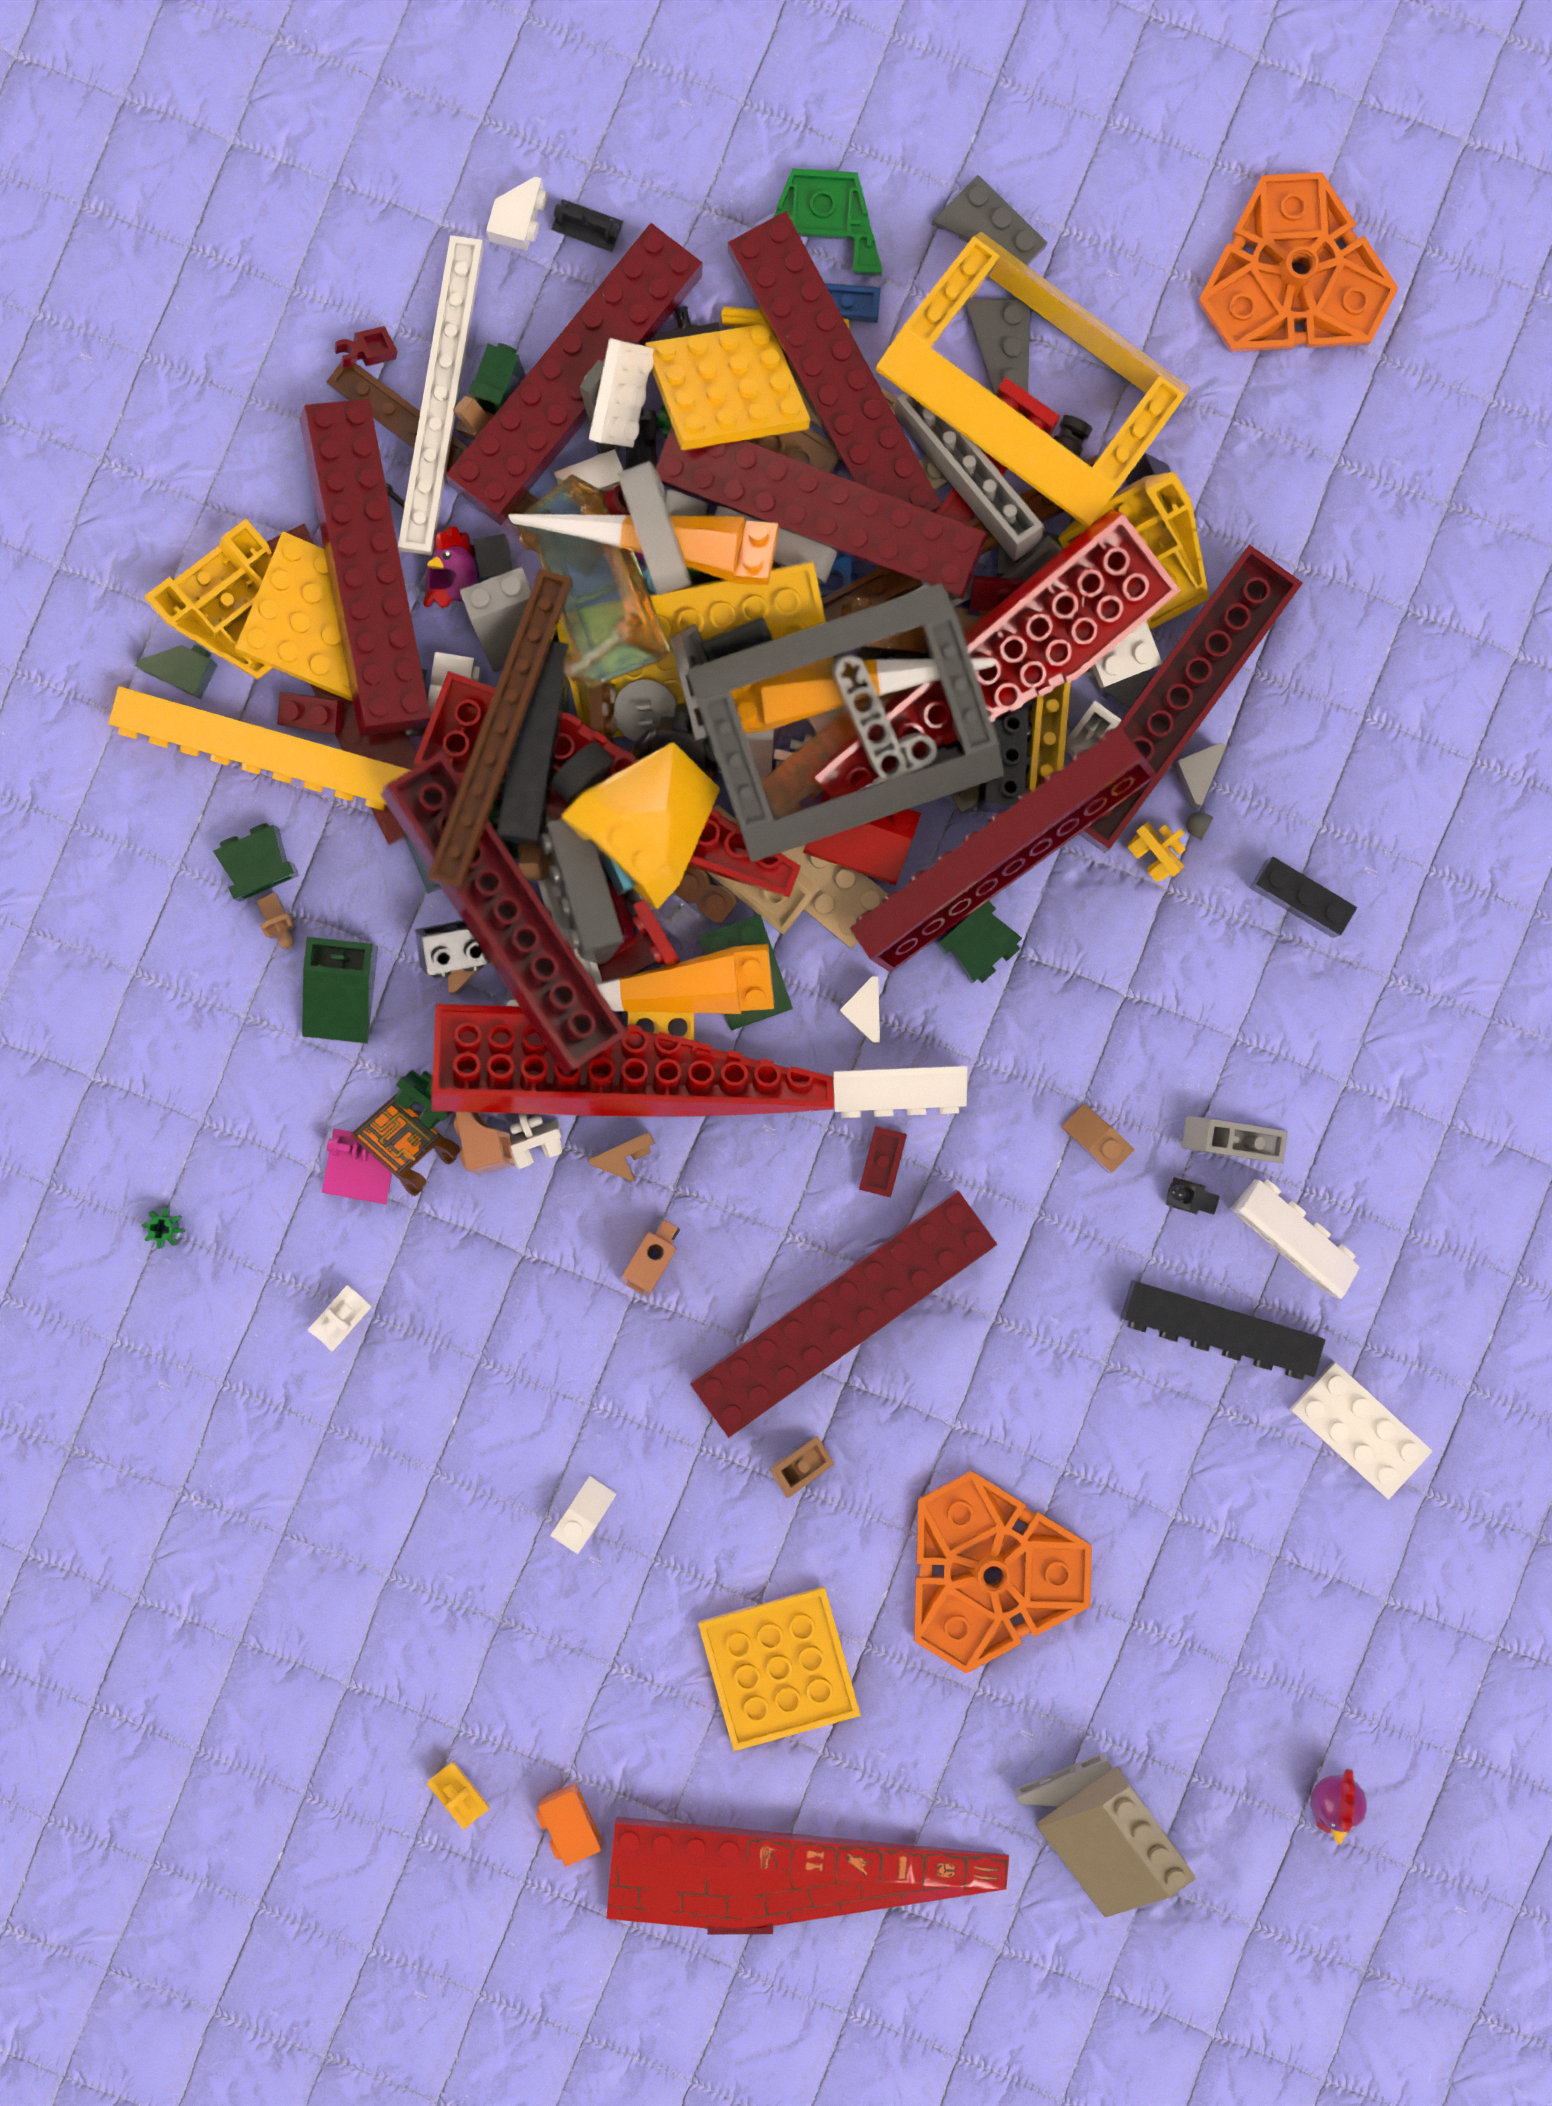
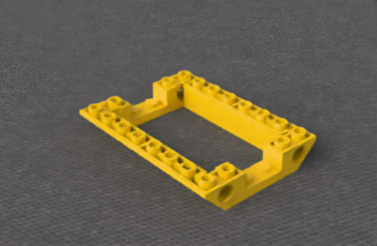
(994, 424)

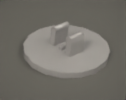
(642, 705)

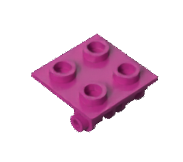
(354, 1171)

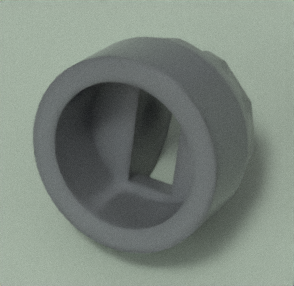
(1198, 824)

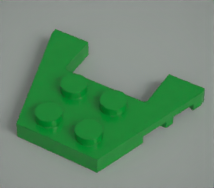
(834, 208)

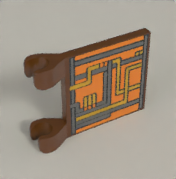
(401, 1141)

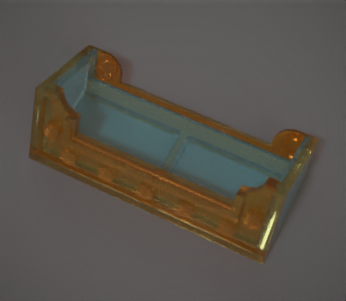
(609, 605)

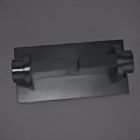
(586, 225)
(645, 444)

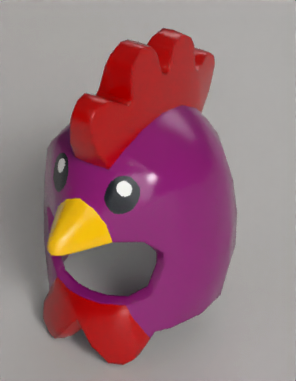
(450, 568)
(1338, 1804)

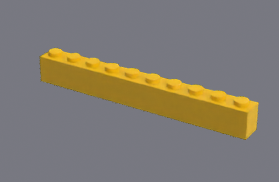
(252, 746)

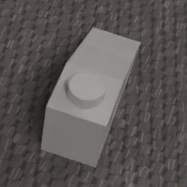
(1234, 1139)
(1063, 1784)

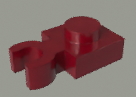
(370, 345)

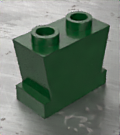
(496, 377)
(255, 861)
(981, 943)

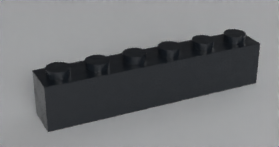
(533, 756)
(1222, 1328)

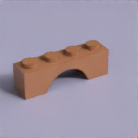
(482, 1146)

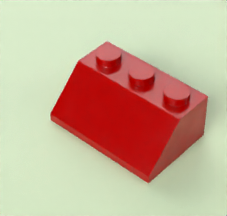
(870, 848)

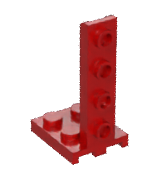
(1026, 405)
(642, 950)

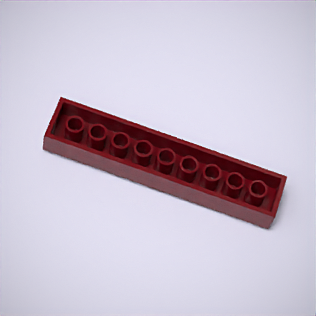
(828, 362)
(548, 402)
(827, 510)
(364, 567)
(1198, 674)
(1003, 850)
(509, 923)
(843, 1313)

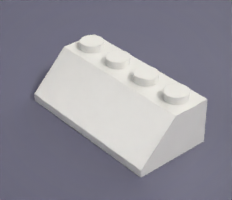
(900, 1089)
(1296, 1238)

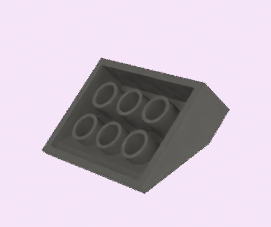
(583, 892)

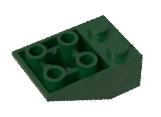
(338, 989)

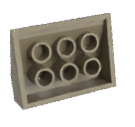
(1116, 1846)

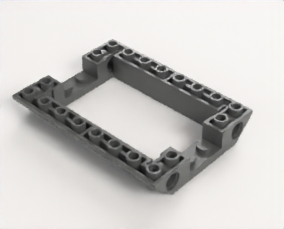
(971, 723)

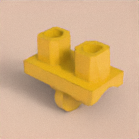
(1167, 861)
(458, 1795)

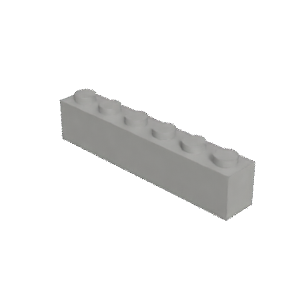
(972, 478)

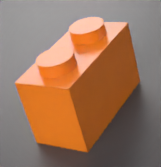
(569, 1825)

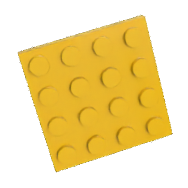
(727, 386)
(296, 619)
(779, 1668)

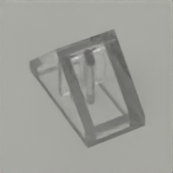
(682, 919)

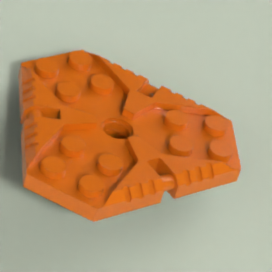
(1260, 295)
(967, 1531)

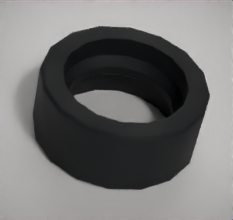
(582, 772)

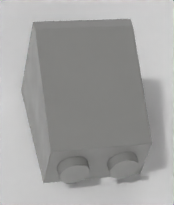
(496, 612)

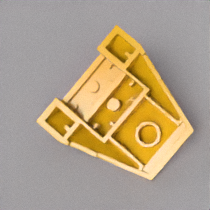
(1166, 523)
(217, 594)
(648, 819)

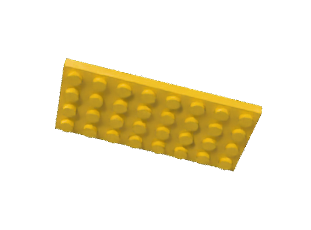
(788, 605)

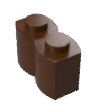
(711, 898)

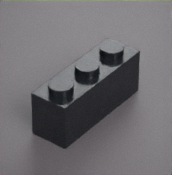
(1303, 897)

